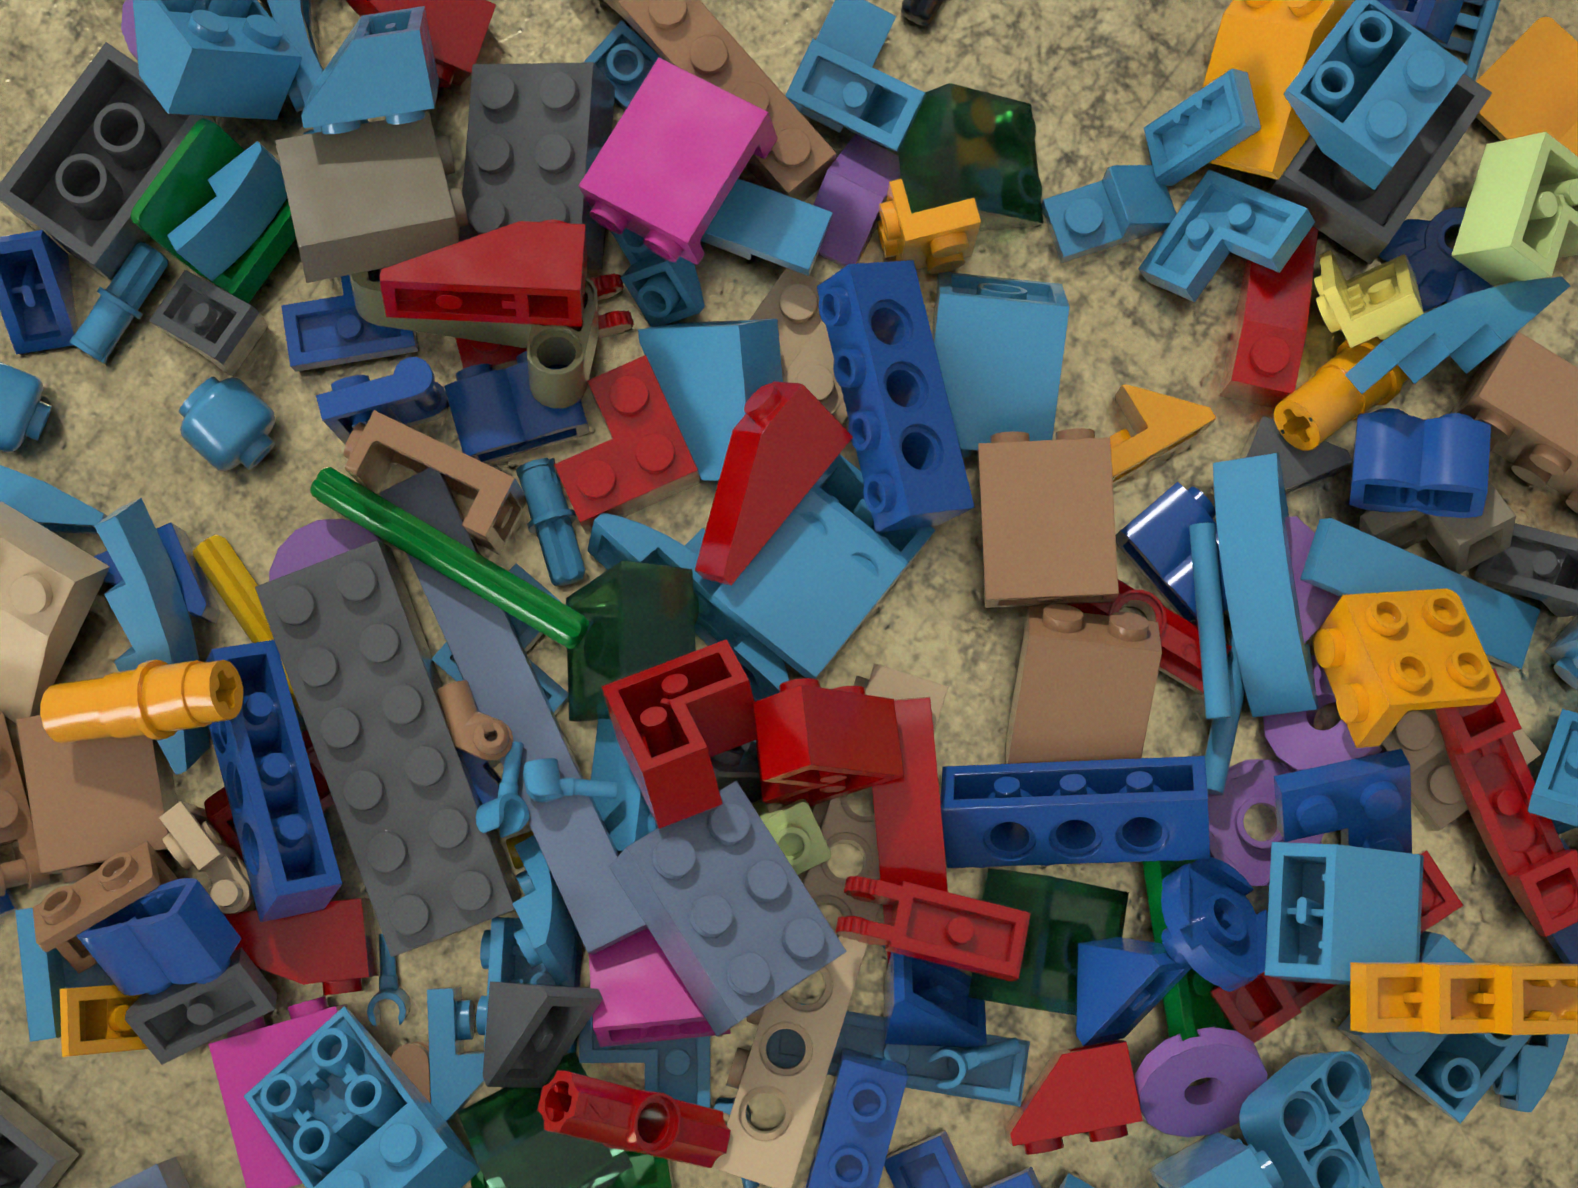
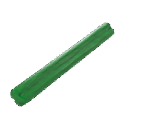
(450, 557)

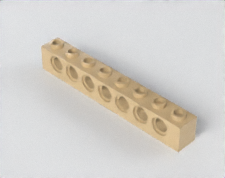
(775, 1154)

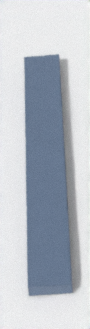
(507, 688)

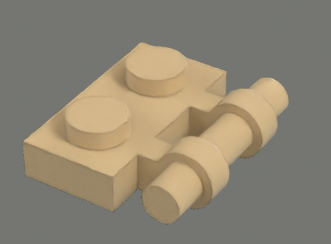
(198, 844)

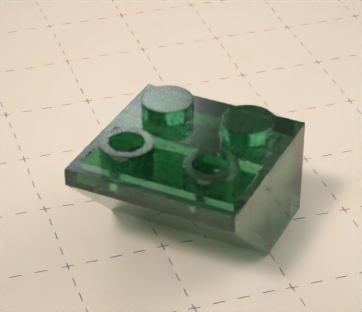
(974, 148)

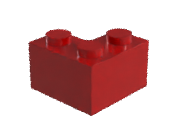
(641, 461)
(678, 719)
(824, 742)

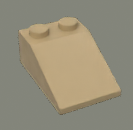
(43, 603)

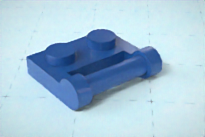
(405, 396)

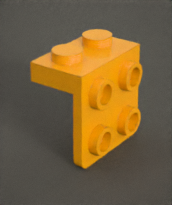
(1535, 86)
(1401, 656)

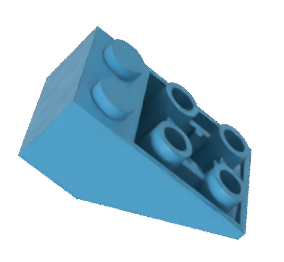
(820, 573)
(355, 1117)

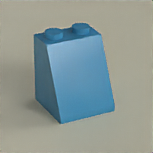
(999, 354)

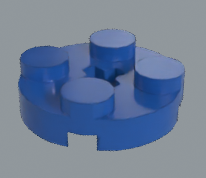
(1213, 923)

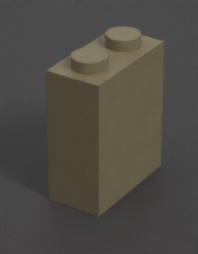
(370, 196)

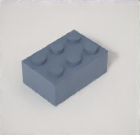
(727, 909)

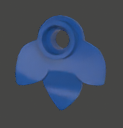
(1436, 271)

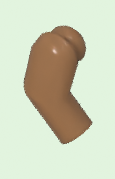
(470, 729)

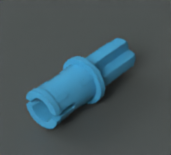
(120, 302)
(551, 520)

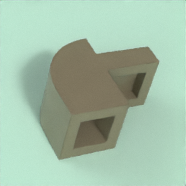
(1458, 541)

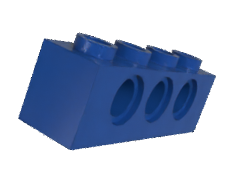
(894, 396)
(273, 790)
(1075, 812)
(858, 1122)

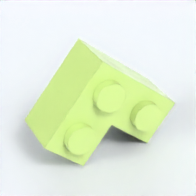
(1520, 210)

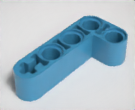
(1299, 1119)

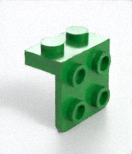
(184, 189)

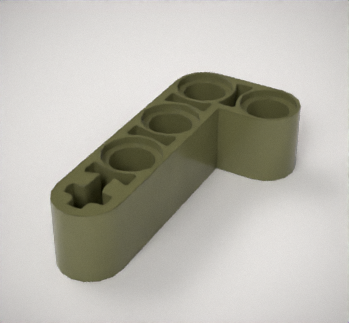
(544, 343)

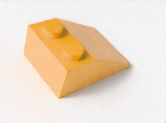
(1272, 45)

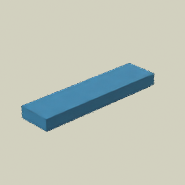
(1357, 563)
(992, 1082)

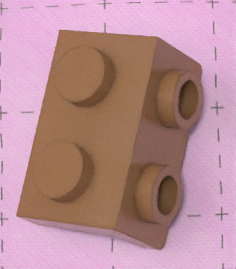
(95, 897)

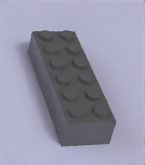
(387, 746)

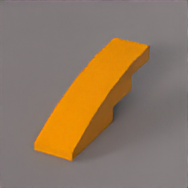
(1464, 998)

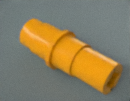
(1331, 399)
(143, 701)

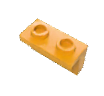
(930, 237)

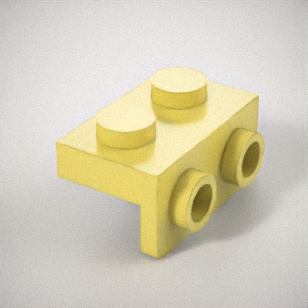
(1369, 303)

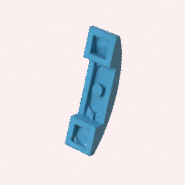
(621, 539)
(1262, 585)

